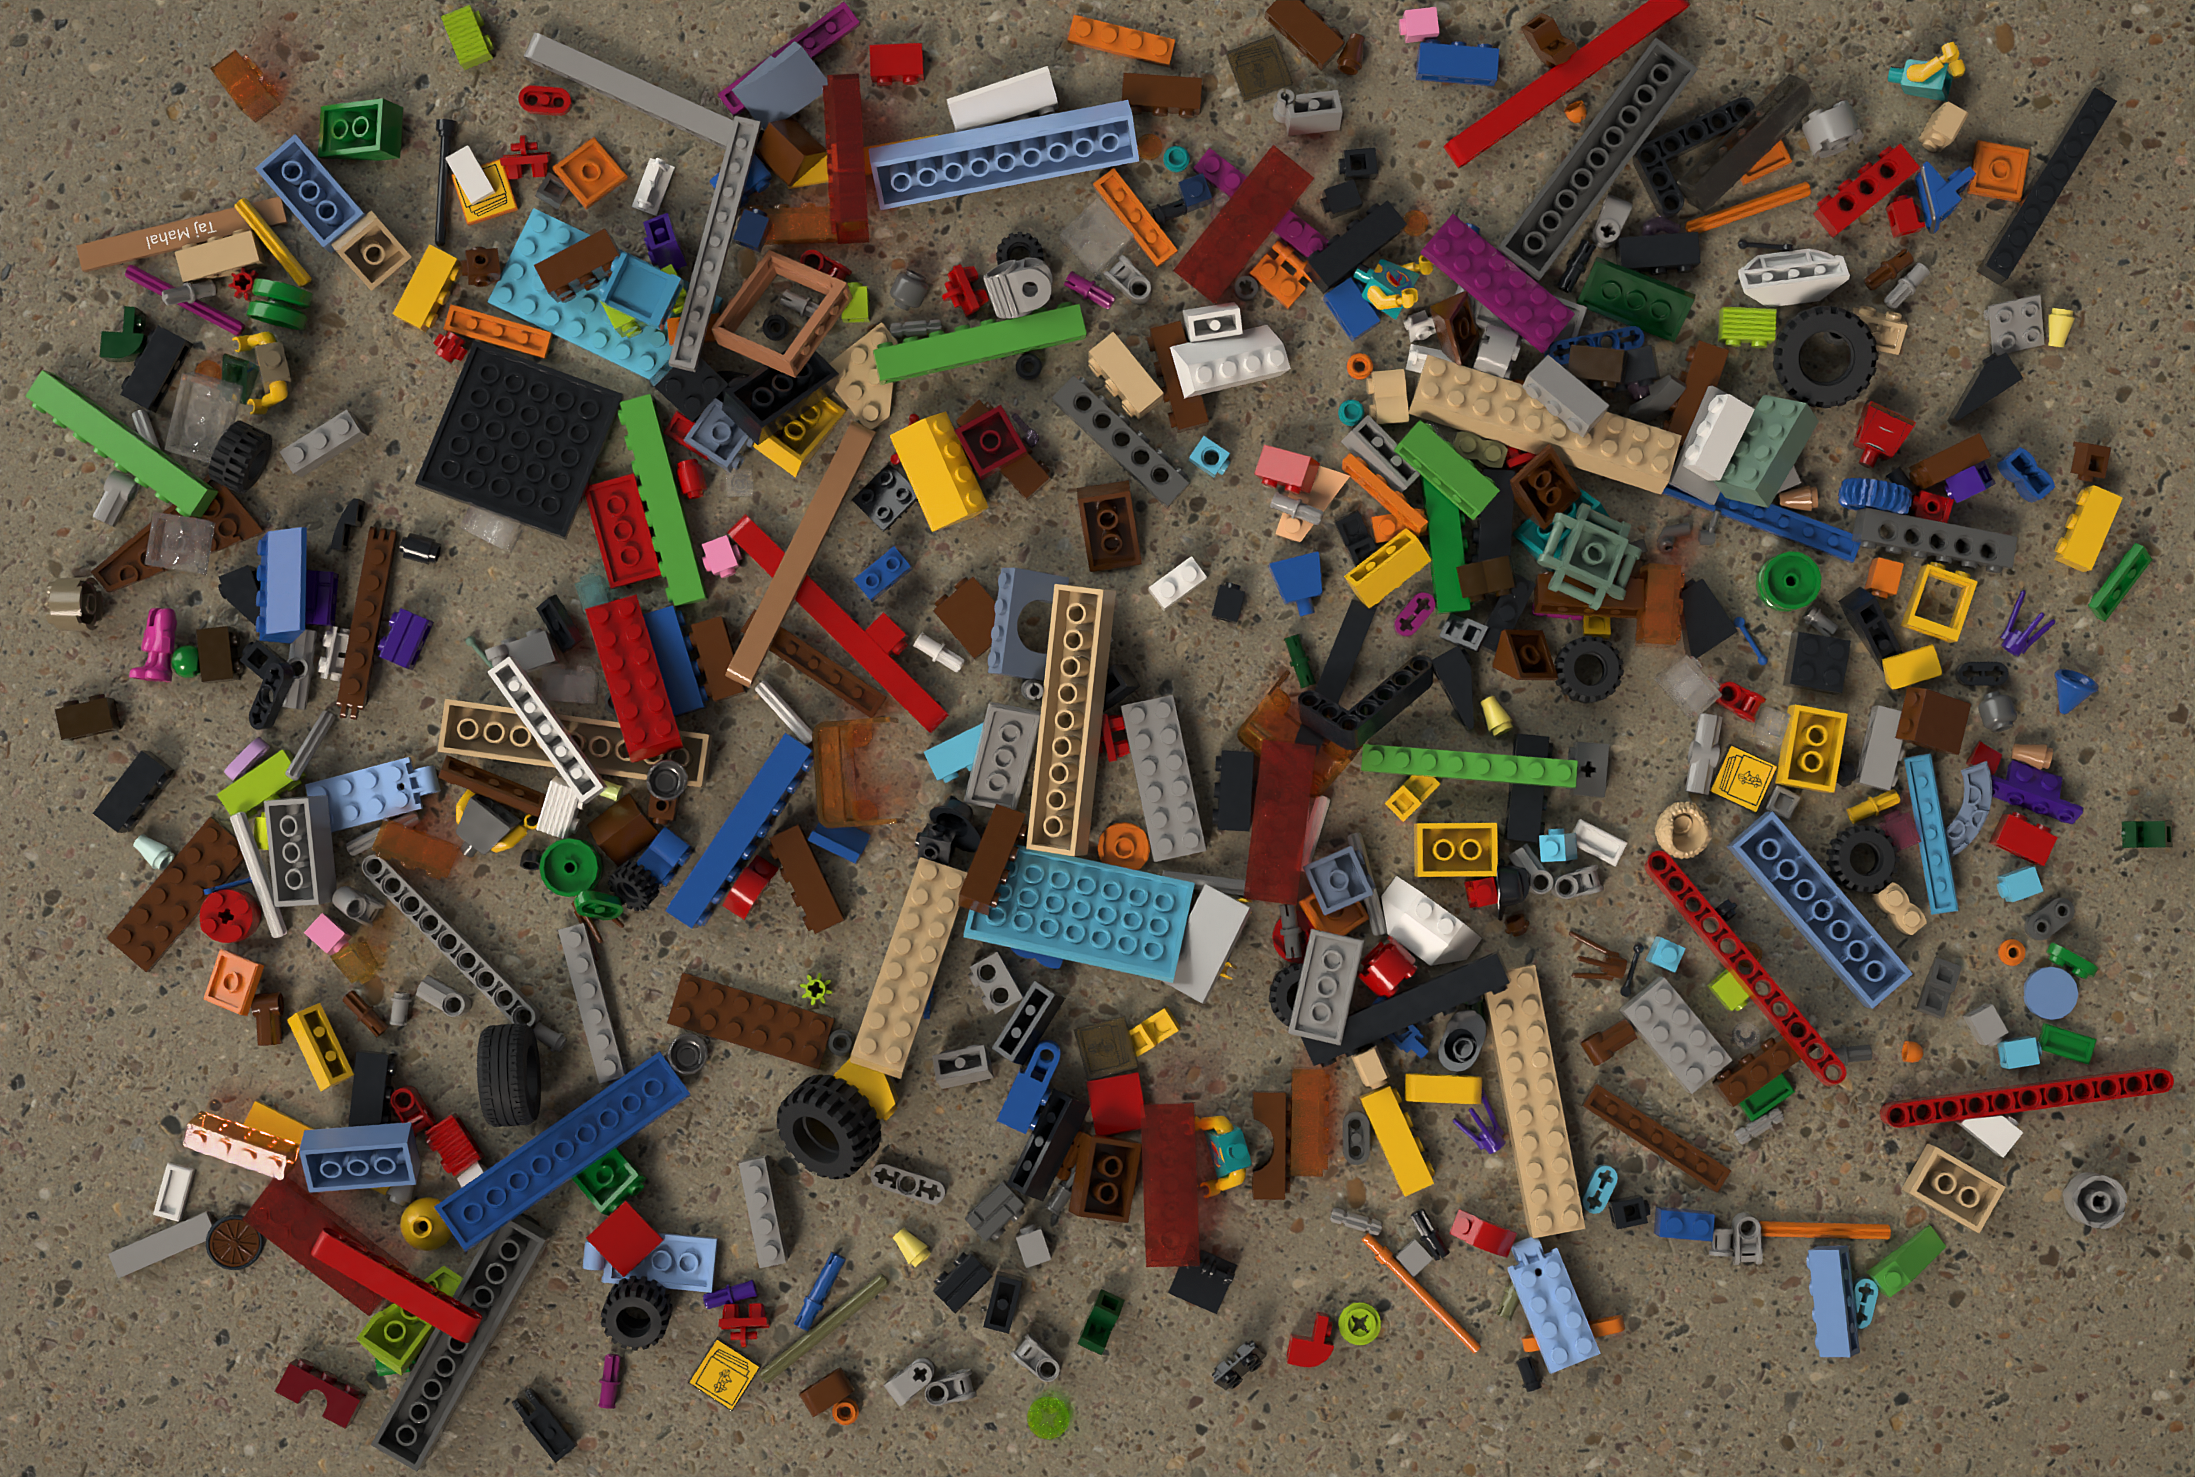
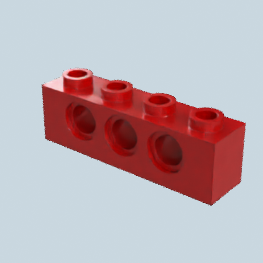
(1901, 167)

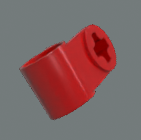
(827, 265)
(1742, 703)
(413, 1112)

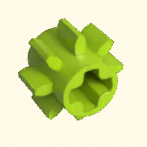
(810, 993)

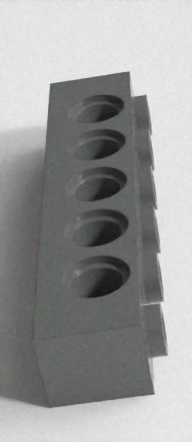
(1080, 388)
(2000, 546)

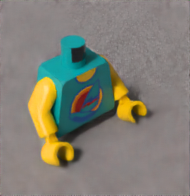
(1930, 78)
(1392, 285)
(1227, 1152)

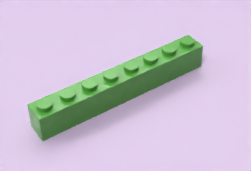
(979, 343)
(122, 444)
(663, 501)
(1470, 766)

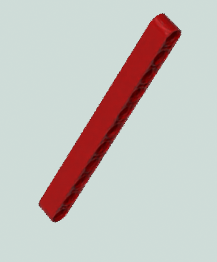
(1562, 79)
(844, 629)
(1746, 981)
(2039, 1097)

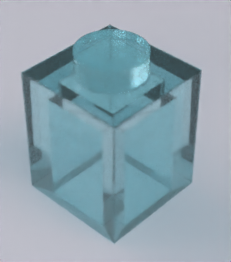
(592, 591)

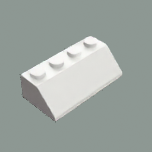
(1005, 101)
(1229, 361)

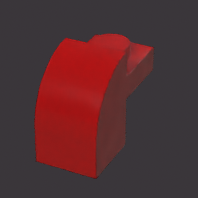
(749, 887)
(1483, 1233)
(1313, 1350)

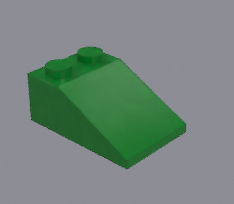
(361, 130)

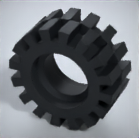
(1015, 241)
(634, 885)

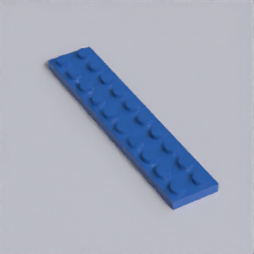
(562, 1151)

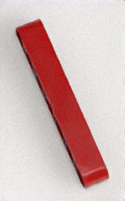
(396, 1285)

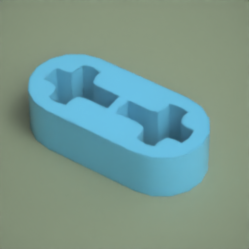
(1593, 1185)
(1868, 1302)

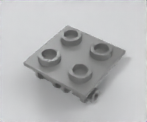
(2016, 324)

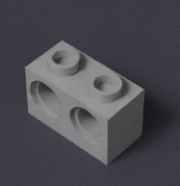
(1002, 979)

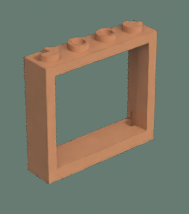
(812, 334)

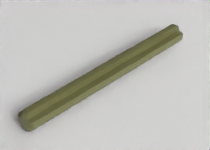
(824, 1328)

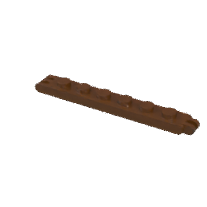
(366, 622)

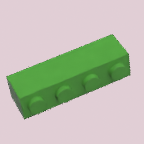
(1447, 469)

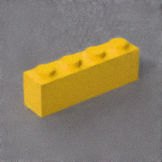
(1396, 1139)

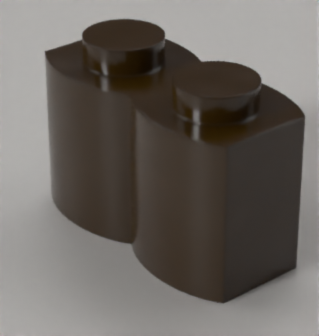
(1487, 577)

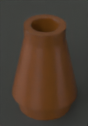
(1352, 55)

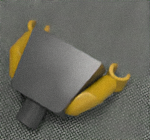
(487, 825)

